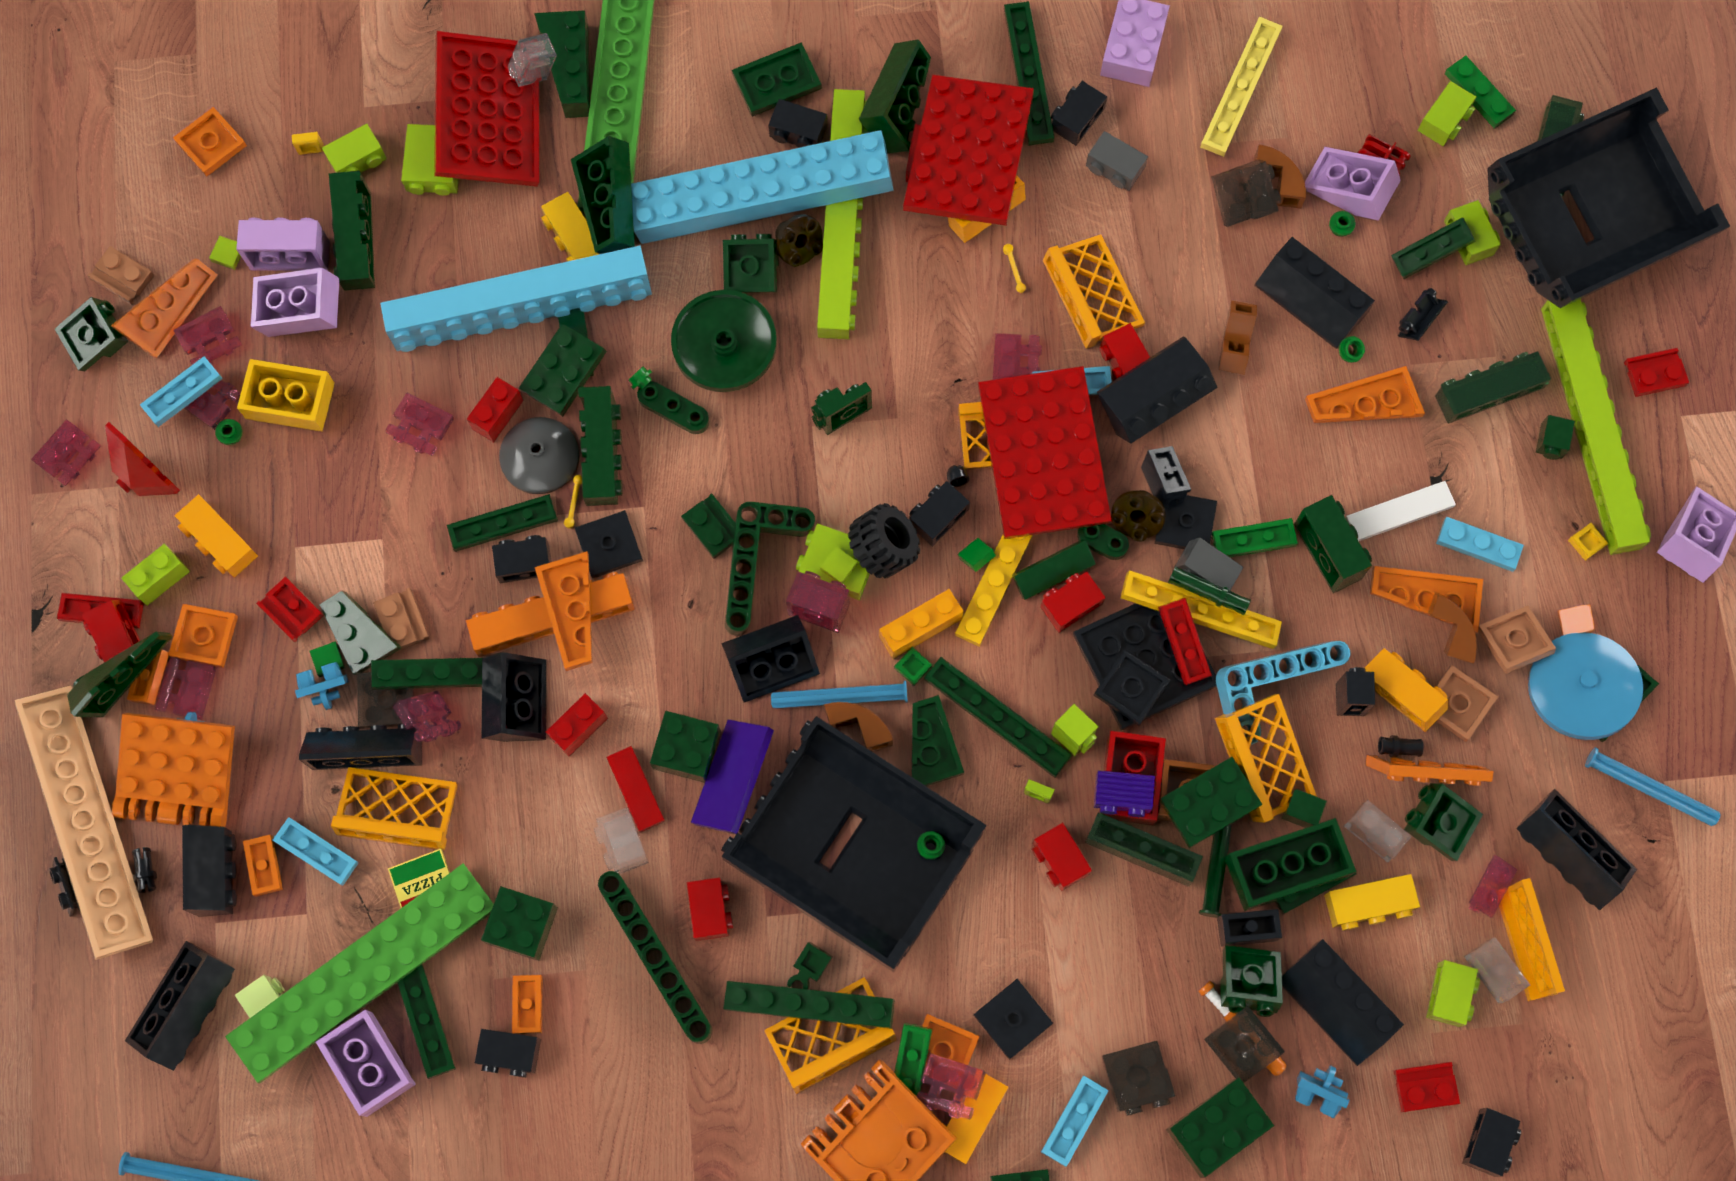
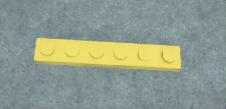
(1241, 86)

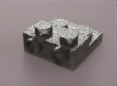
(1246, 192)
(1138, 1078)

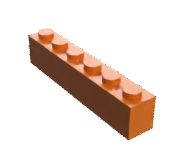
(531, 620)

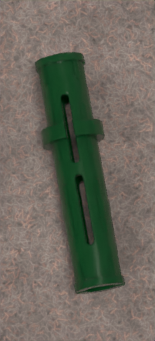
(1208, 590)

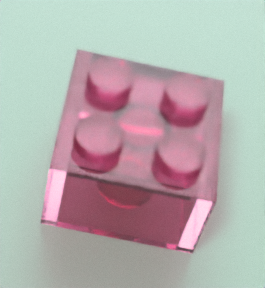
(818, 601)

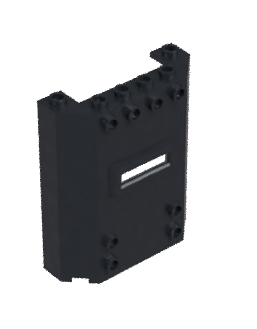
(1622, 185)
(879, 884)

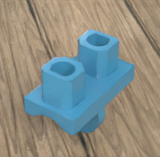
(308, 685)
(1333, 1097)

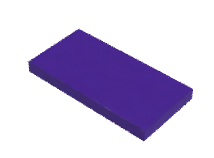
(732, 776)

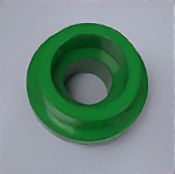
(1337, 228)
(1358, 349)
(640, 378)
(231, 438)
(934, 838)

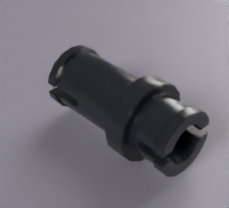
(1398, 746)
(144, 870)

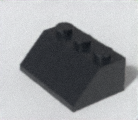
(771, 658)
(513, 698)
(208, 870)

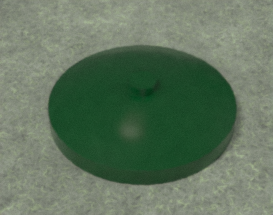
(724, 340)

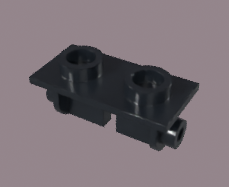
(1418, 321)
(67, 896)

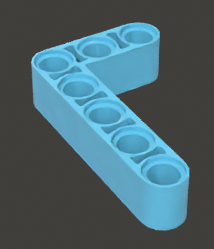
(1271, 673)

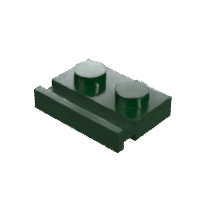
(711, 525)

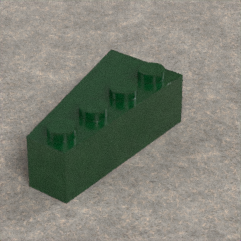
(571, 68)
(606, 193)
(600, 446)

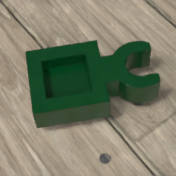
(810, 964)

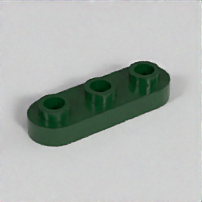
(680, 415)

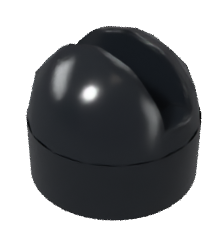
(957, 476)

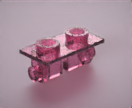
(1492, 886)

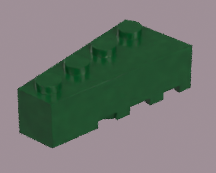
(897, 95)
(352, 230)

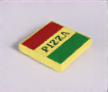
(418, 875)

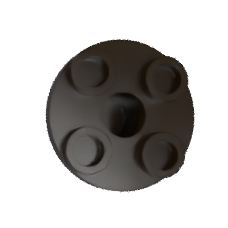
(799, 239)
(1138, 515)

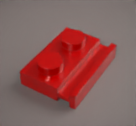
(1656, 372)
(290, 609)
(1426, 1087)

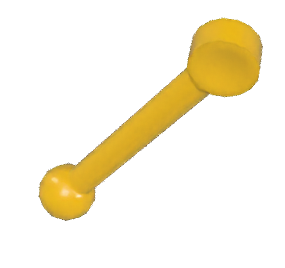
(1008, 250)
(569, 522)

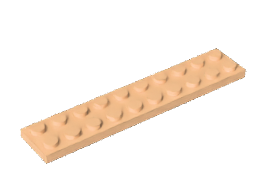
(83, 824)

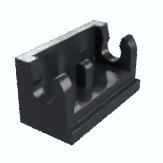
(1165, 475)

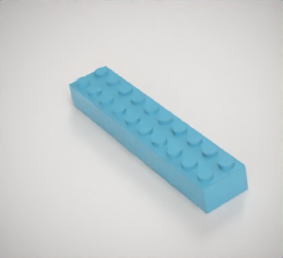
(761, 187)
(516, 299)

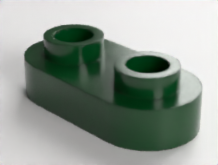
(1102, 541)

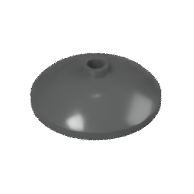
(543, 470)

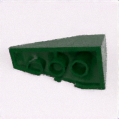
(104, 685)

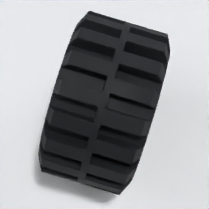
(884, 540)

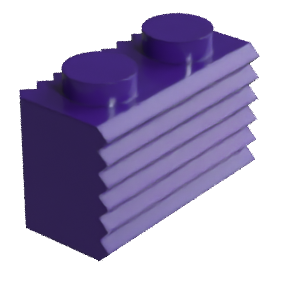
(1124, 792)

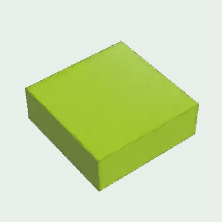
(225, 253)
(839, 565)
(1038, 791)

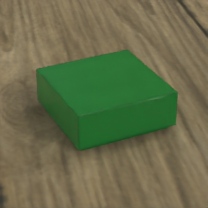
(976, 554)
(325, 655)
(913, 666)

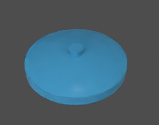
(1586, 686)

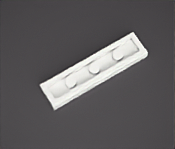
(1401, 510)

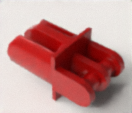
(1381, 149)

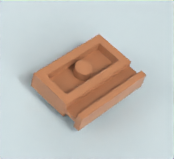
(121, 275)
(401, 618)

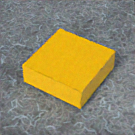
(307, 143)
(1588, 541)

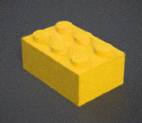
(286, 395)

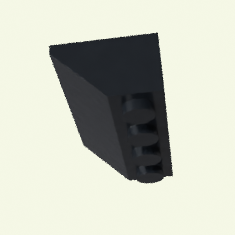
(1314, 292)
(1156, 390)
(361, 748)
(1576, 850)
(1340, 1002)
(179, 1006)

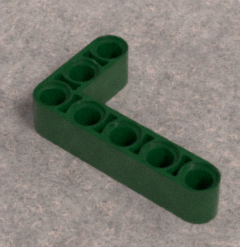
(749, 555)

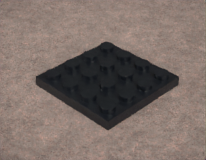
(1145, 637)

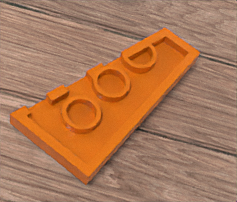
(165, 309)
(1372, 398)
(1417, 590)
(567, 599)
(1400, 768)

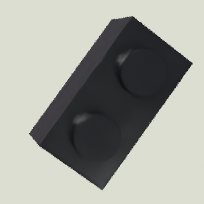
(1078, 112)
(797, 124)
(939, 512)
(518, 559)
(1355, 692)
(1249, 927)
(508, 1052)
(1492, 1142)

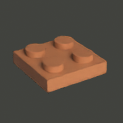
(1516, 639)
(1466, 703)

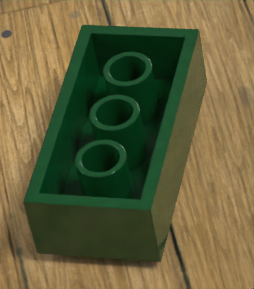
(1290, 864)

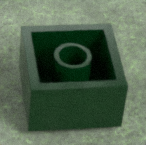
(685, 746)
(519, 923)

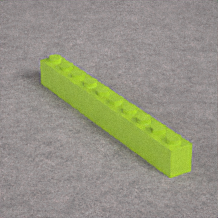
(840, 233)
(1596, 427)

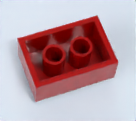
(1140, 756)

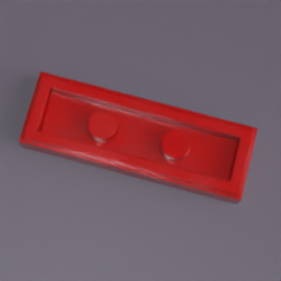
(73, 606)
(1184, 641)
(635, 789)

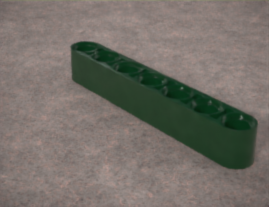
(651, 943)

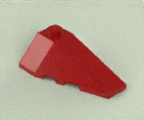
(134, 468)

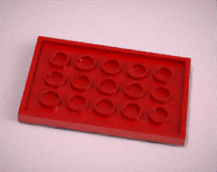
(481, 115)
(968, 150)
(1044, 452)

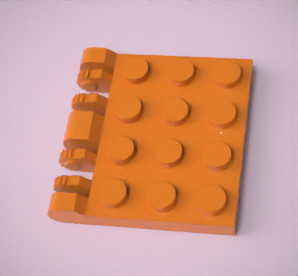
(176, 766)
(883, 1141)

